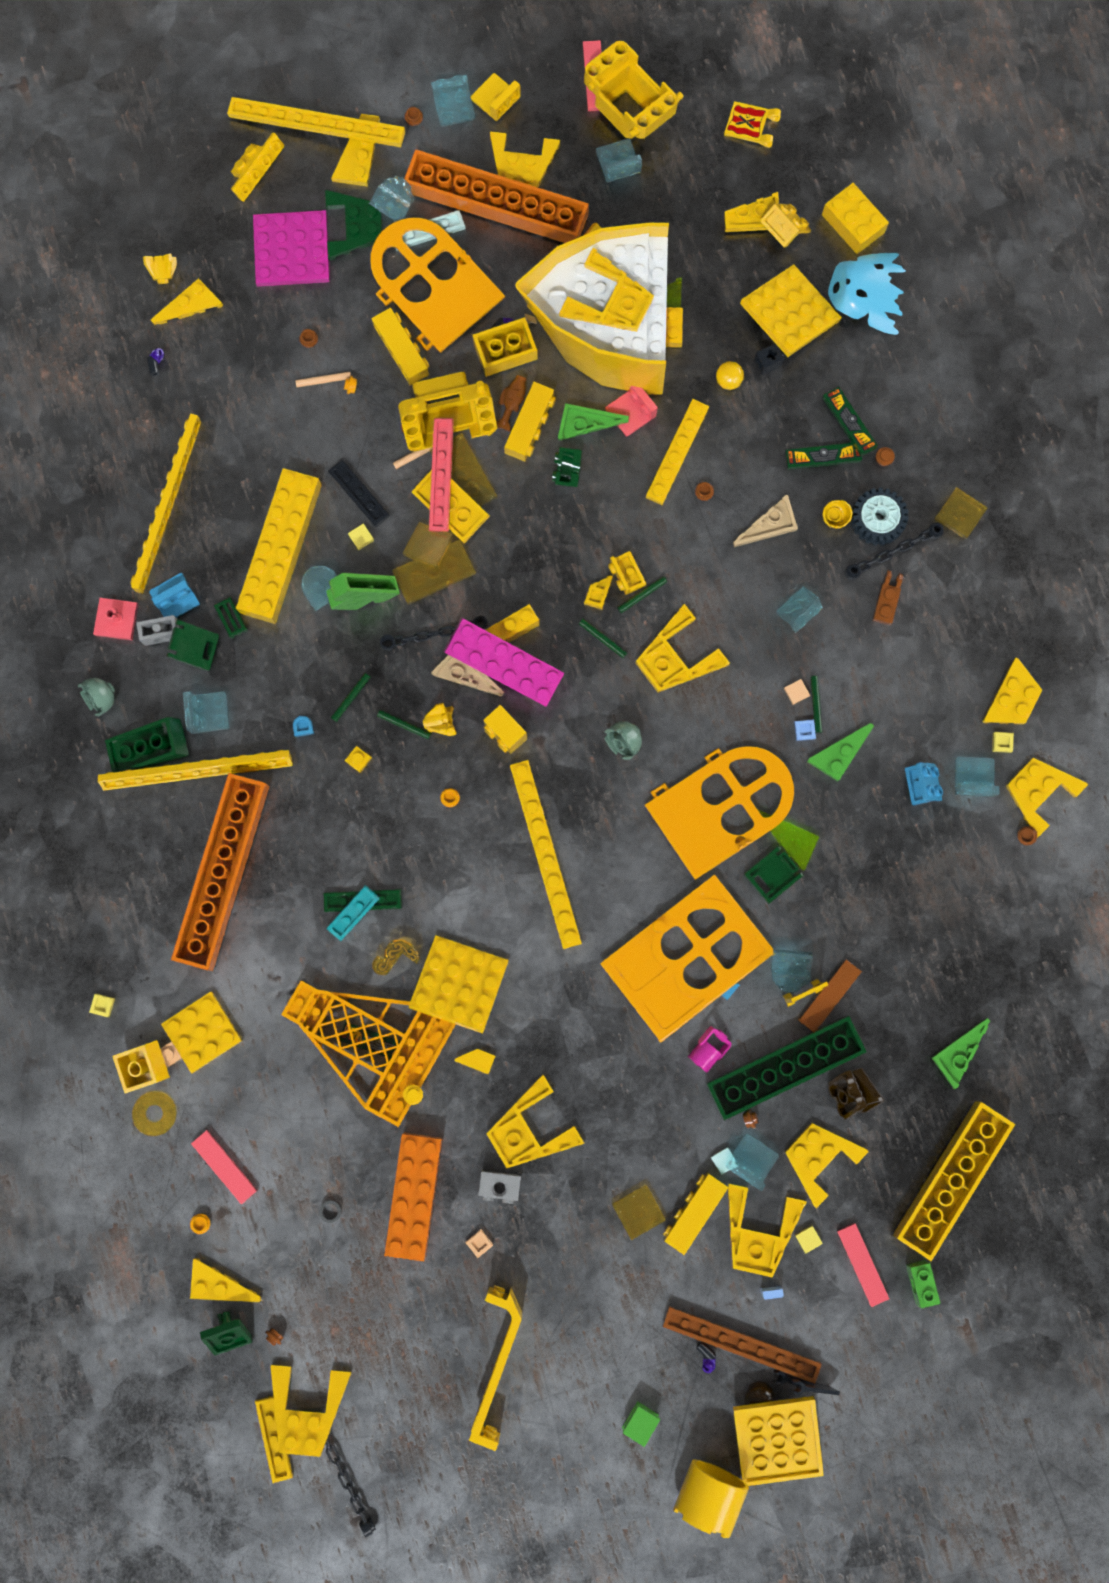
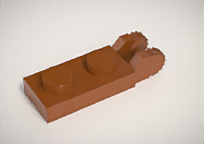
(887, 600)

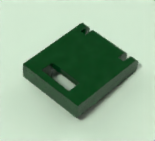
(190, 645)
(775, 872)

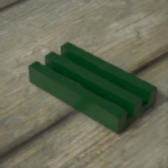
(237, 631)

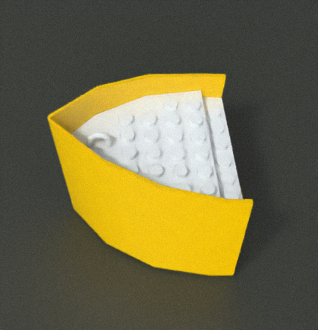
(602, 352)

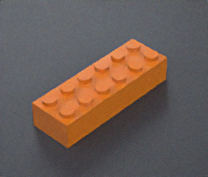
(413, 1197)

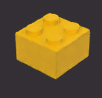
(505, 730)
(141, 1066)

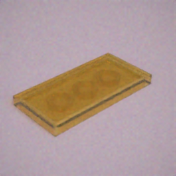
(468, 472)
(421, 580)

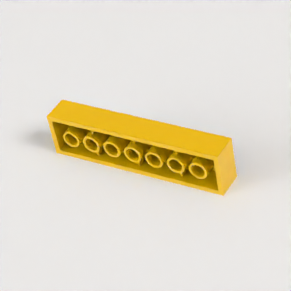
(279, 546)
(953, 1180)

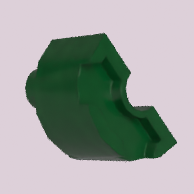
(568, 467)

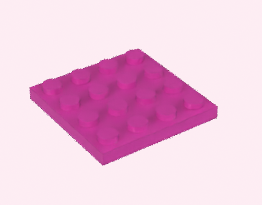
(291, 248)

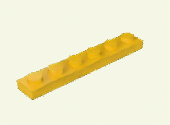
(677, 452)

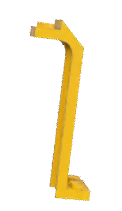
(488, 1435)

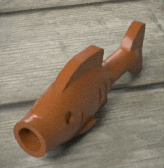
(511, 397)

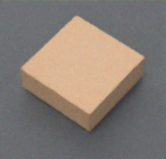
(796, 692)
(479, 1243)

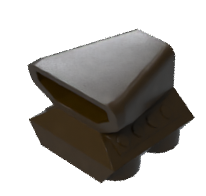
(854, 1093)

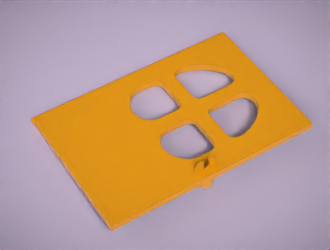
(657, 983)

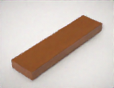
(830, 996)

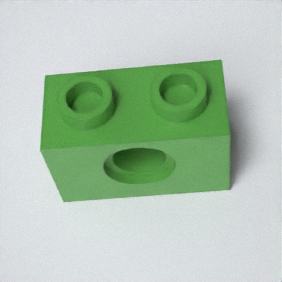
(923, 1284)

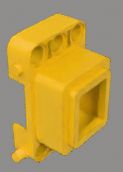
(623, 76)
(469, 411)

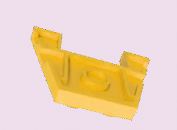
(520, 166)
(1035, 784)
(813, 1152)

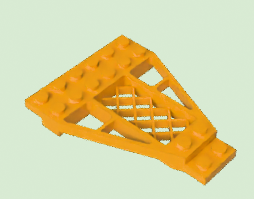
(409, 1063)

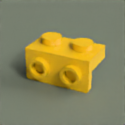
(627, 572)

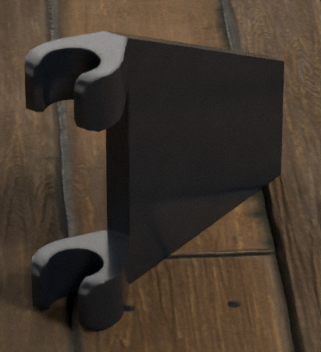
(803, 1385)

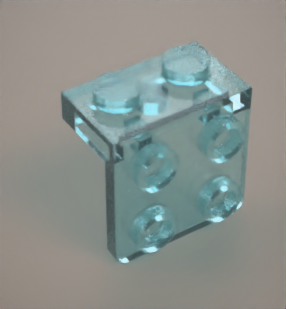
(453, 100)

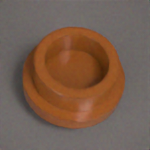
(413, 116)
(308, 338)
(885, 456)
(704, 491)
(1027, 835)
(750, 1119)
(273, 1337)

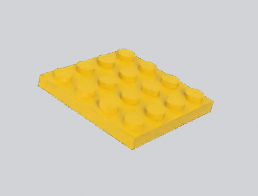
(790, 310)
(458, 984)
(778, 1441)

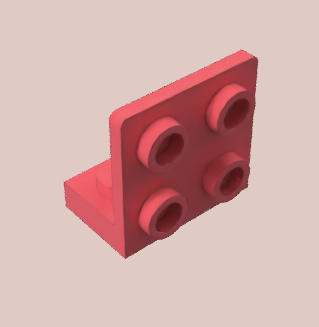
(635, 405)

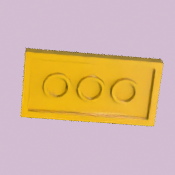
(464, 514)

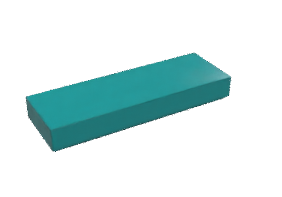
(353, 913)

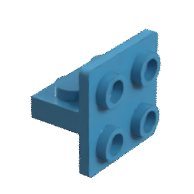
(174, 597)
(923, 783)

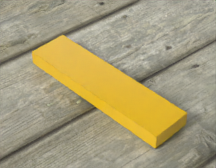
(278, 1462)

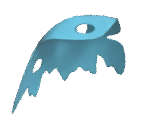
(875, 283)

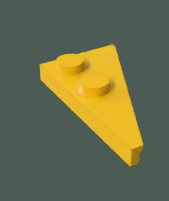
(191, 301)
(212, 1285)

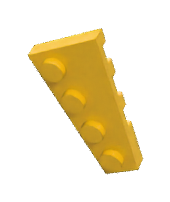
(356, 160)

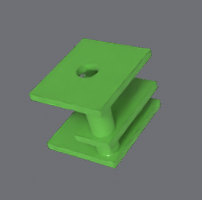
(640, 1424)

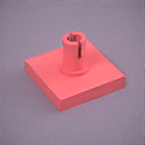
(116, 619)

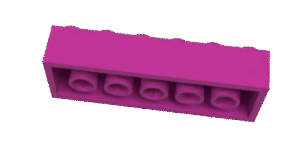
(503, 662)

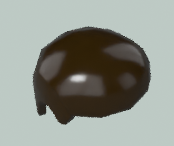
(758, 1393)

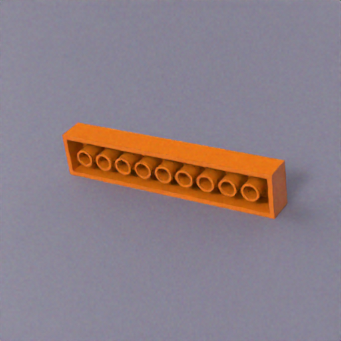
(496, 197)
(220, 872)

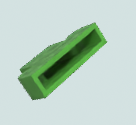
(354, 591)

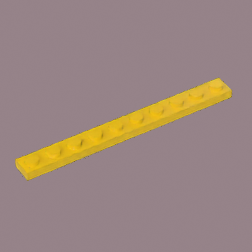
(316, 122)
(166, 504)
(195, 770)
(545, 854)

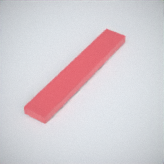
(441, 475)

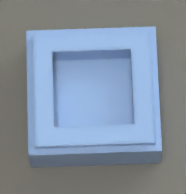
(804, 730)
(772, 1292)

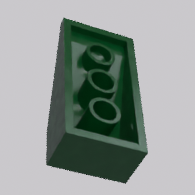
(147, 745)

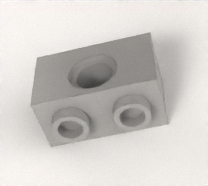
(156, 630)
(511, 1183)

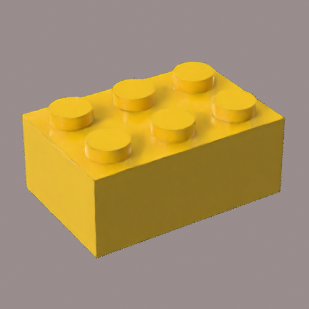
(855, 218)
(505, 347)

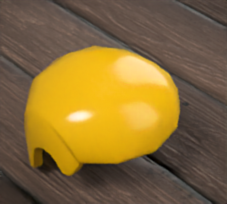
(730, 375)
(837, 514)

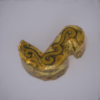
(392, 954)

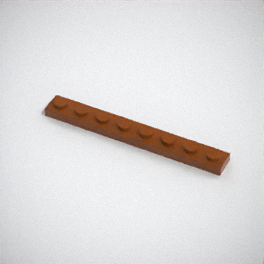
(742, 1344)

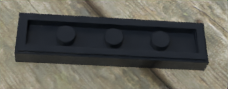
(359, 493)

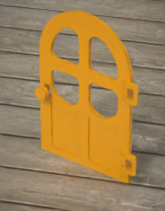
(452, 303)
(696, 826)

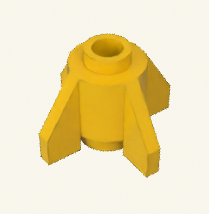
(160, 267)
(440, 720)

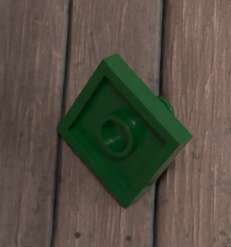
(226, 1335)

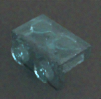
(800, 608)

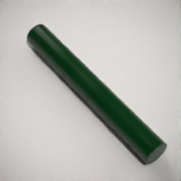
(641, 595)
(601, 637)
(350, 697)
(816, 704)
(403, 724)

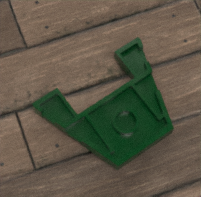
(362, 223)

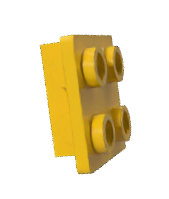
(496, 96)
(784, 223)

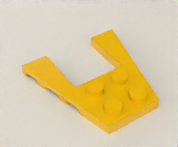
(626, 305)
(664, 666)
(514, 1138)
(755, 1250)
(301, 1430)

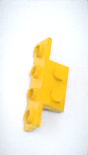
(254, 165)

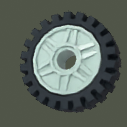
(883, 503)

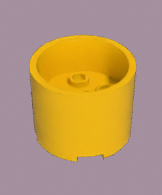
(711, 1498)

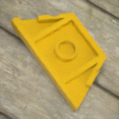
(1014, 697)

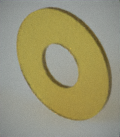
(167, 1120)

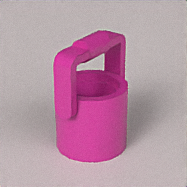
(704, 1054)

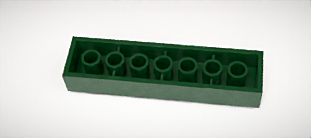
(785, 1067)

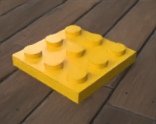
(201, 1032)

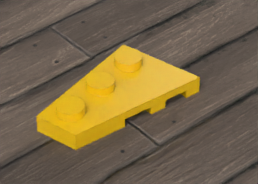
(749, 216)

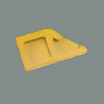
(598, 592)
(477, 1060)

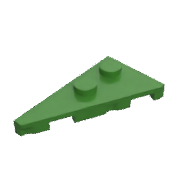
(584, 420)
(838, 756)
(956, 1056)

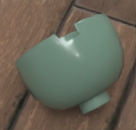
(97, 695)
(624, 738)

